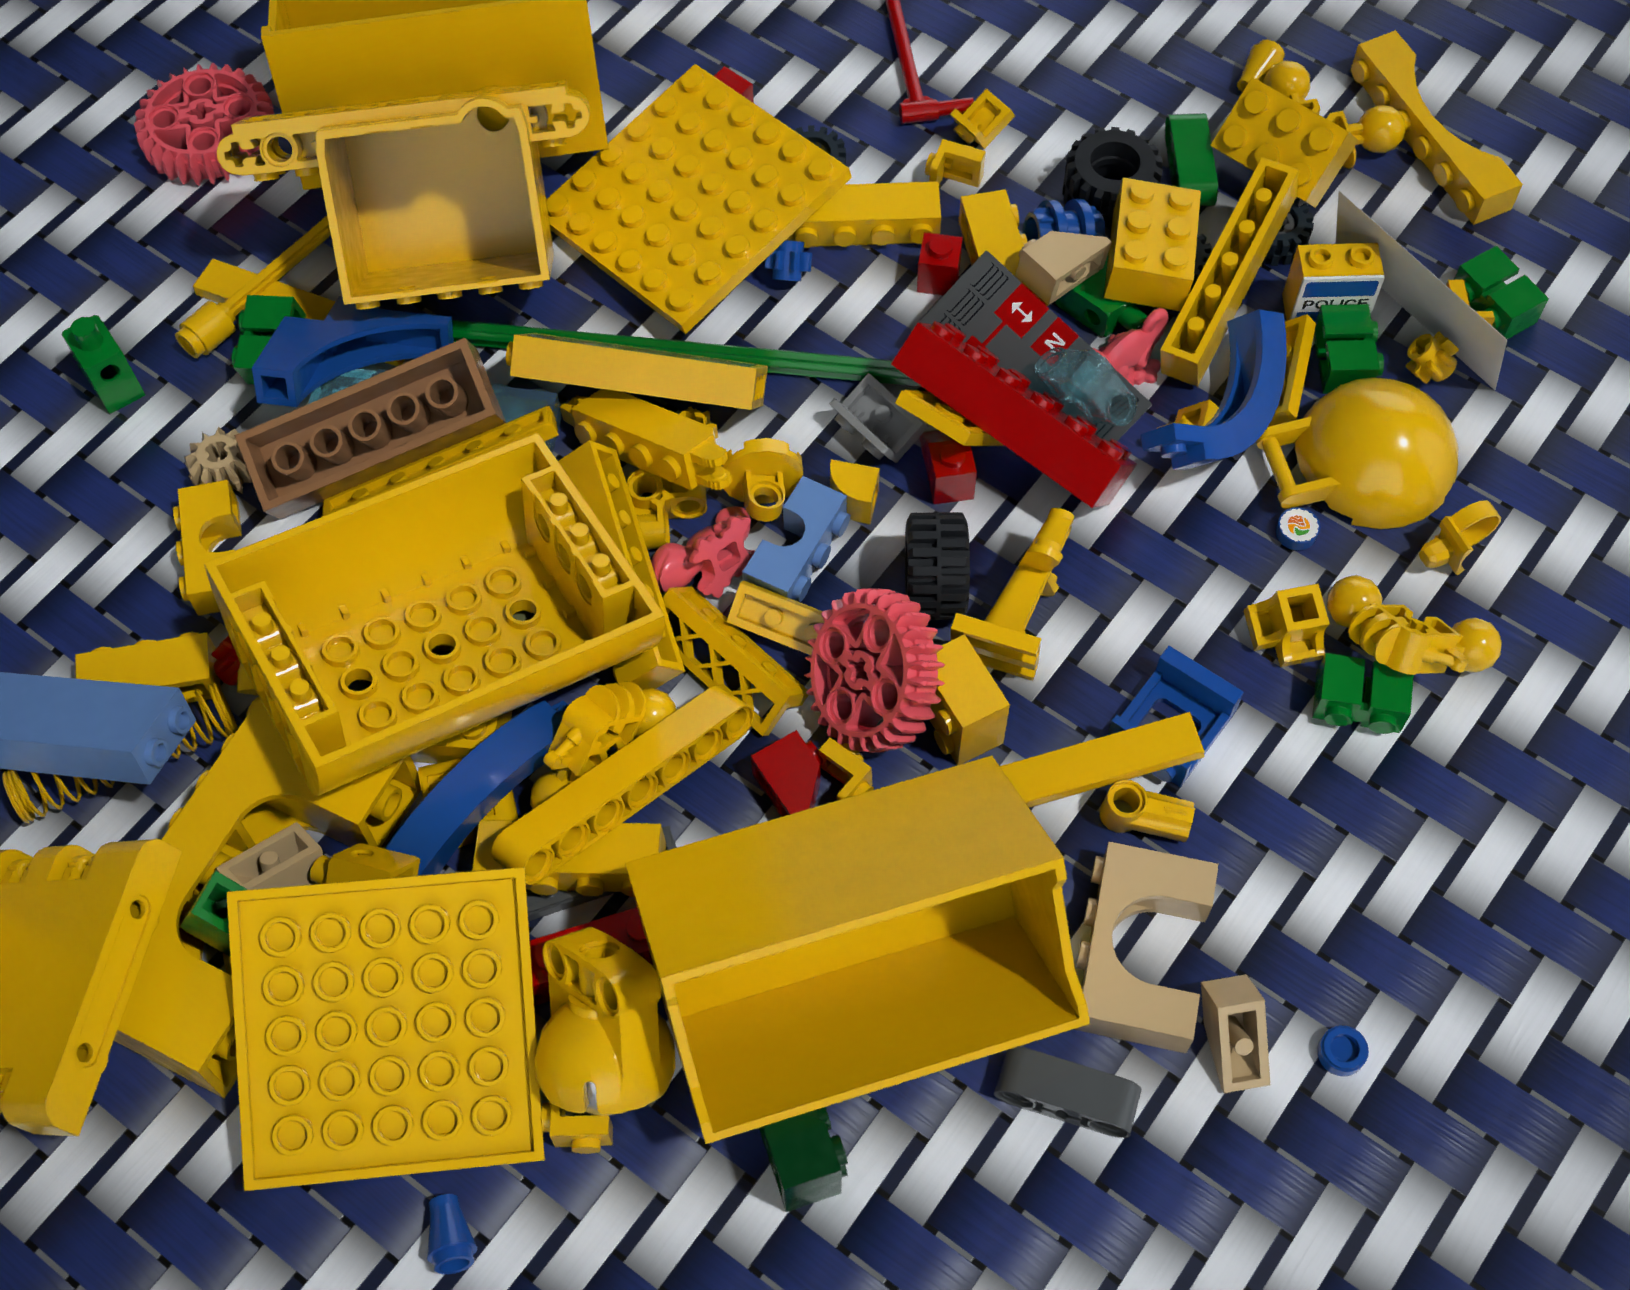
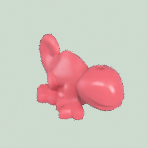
(1131, 350)
(713, 550)

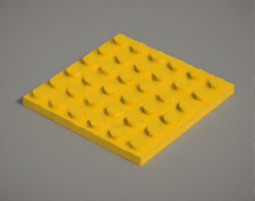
(693, 196)
(384, 1027)

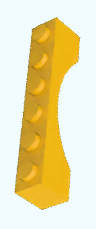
(1474, 179)

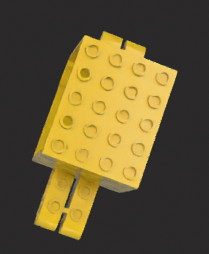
(421, 188)

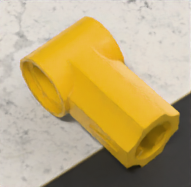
(1151, 812)

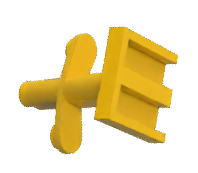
(1002, 635)

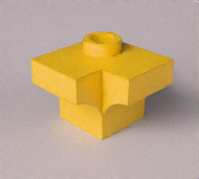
(1291, 623)

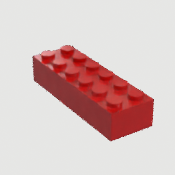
(1014, 413)

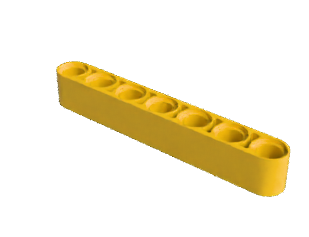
(622, 784)

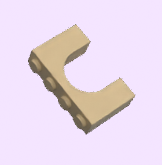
(1130, 884)

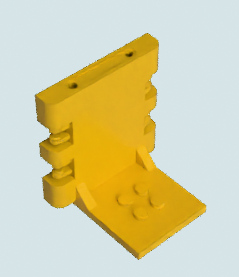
(67, 968)

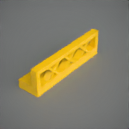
(738, 650)

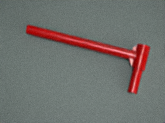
(916, 107)

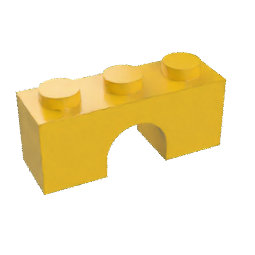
(205, 518)

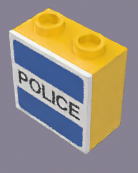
(1332, 277)

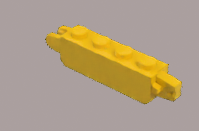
(650, 438)

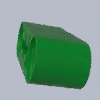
(1191, 155)

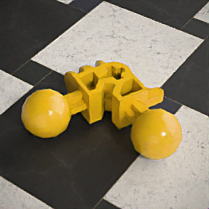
(1377, 130)
(1408, 643)
(594, 723)

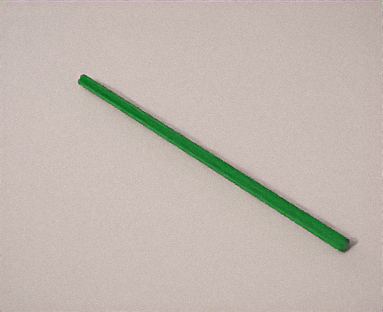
(777, 360)

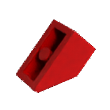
(948, 468)
(789, 773)

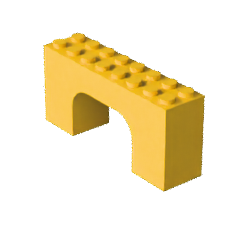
(179, 1003)

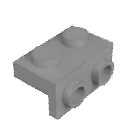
(875, 415)

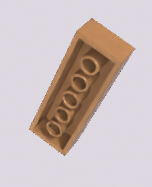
(370, 429)

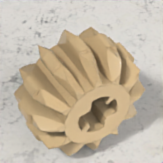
(217, 460)

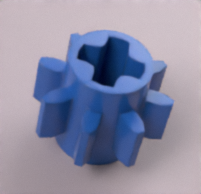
(789, 261)

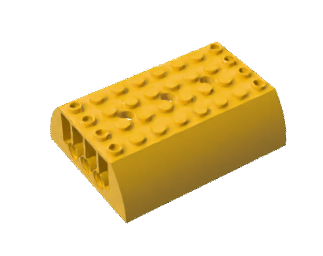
(423, 570)

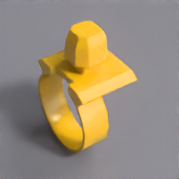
(1458, 535)

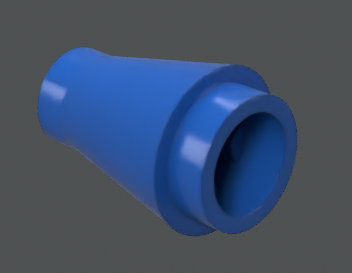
(450, 1239)

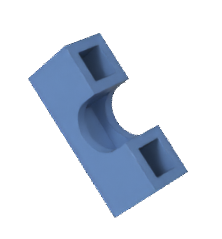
(816, 517)

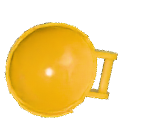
(1369, 453)

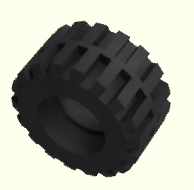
(1108, 156)
(938, 563)

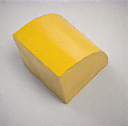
(860, 486)

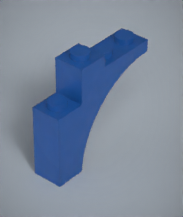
(313, 351)

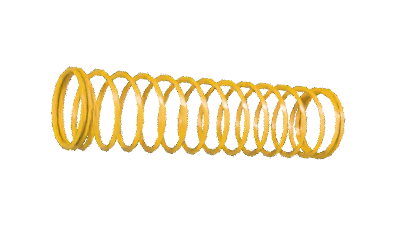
(25, 808)

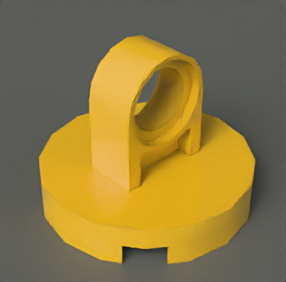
(763, 474)

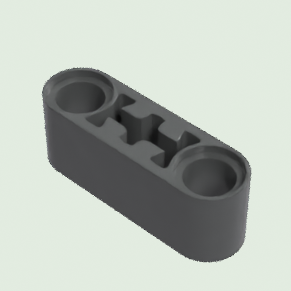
(1068, 1091)

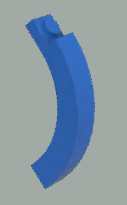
(1248, 403)
(477, 786)

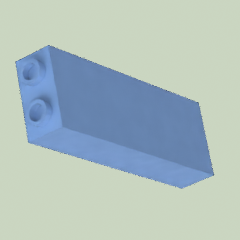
(89, 727)

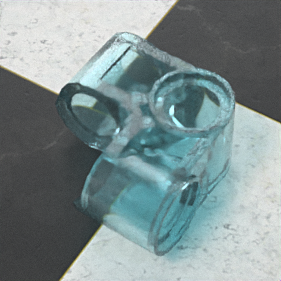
(1088, 382)

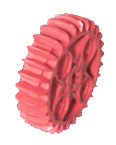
(192, 115)
(874, 670)

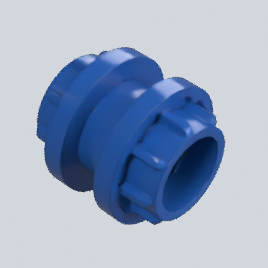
(1075, 218)

